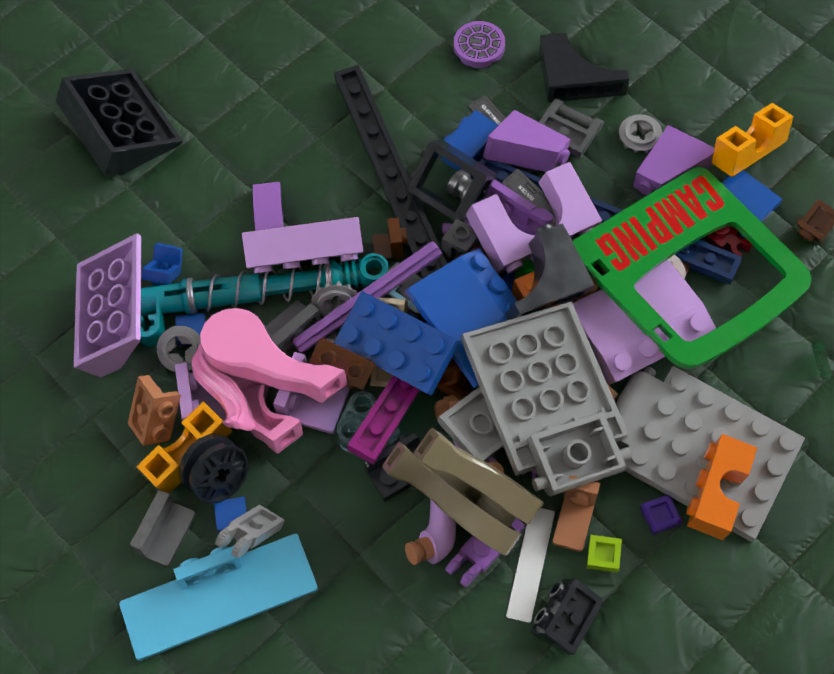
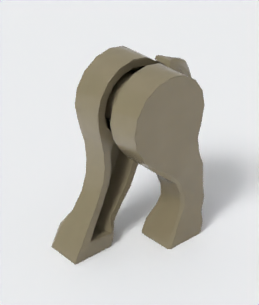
(465, 489)

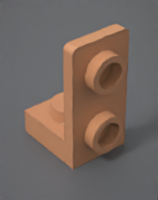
(576, 516)

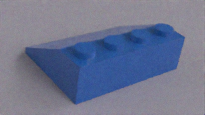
(461, 300)

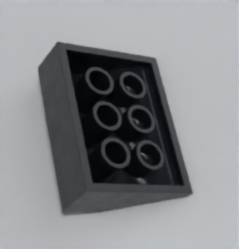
(116, 119)

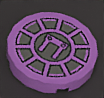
(479, 44)

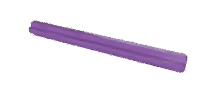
(377, 289)

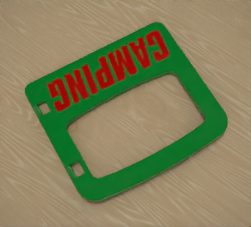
(663, 225)

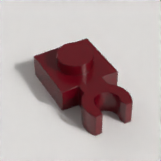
(728, 238)

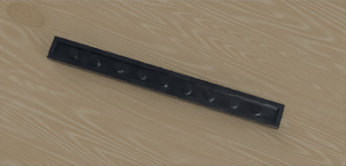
(387, 163)

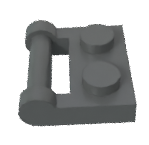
(579, 136)

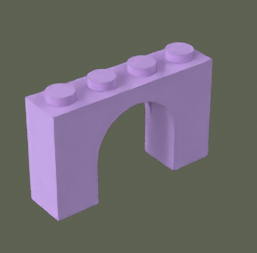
(506, 244)

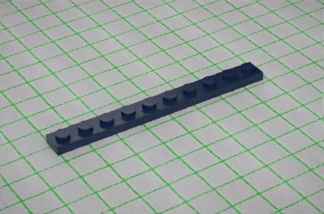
(699, 255)

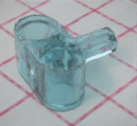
(353, 419)

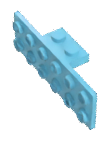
(216, 594)

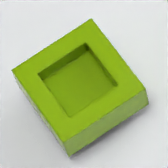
(604, 553)

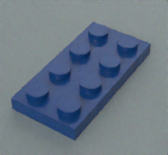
(397, 342)

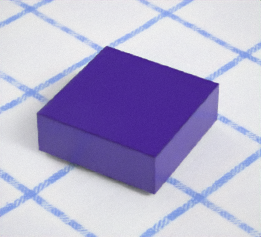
(660, 514)

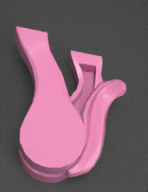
(240, 364)

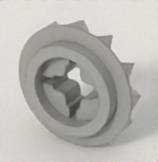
(646, 125)
(322, 297)
(168, 341)

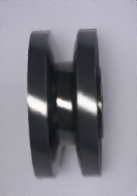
(213, 468)

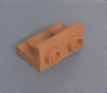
(152, 412)

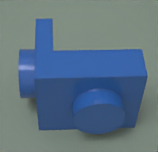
(164, 266)

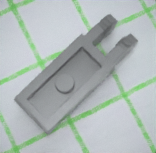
(250, 530)

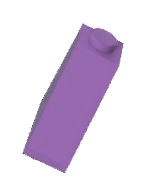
(527, 144)
(670, 158)

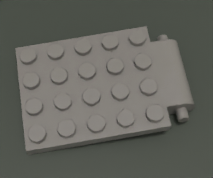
(549, 398)
(672, 428)

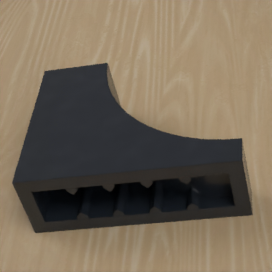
(574, 78)
(557, 272)

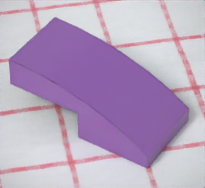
(267, 206)

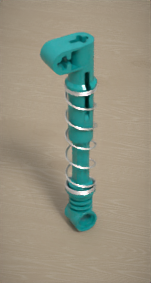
(246, 288)

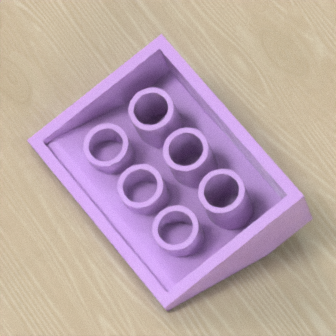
(302, 243)
(108, 308)
(619, 343)

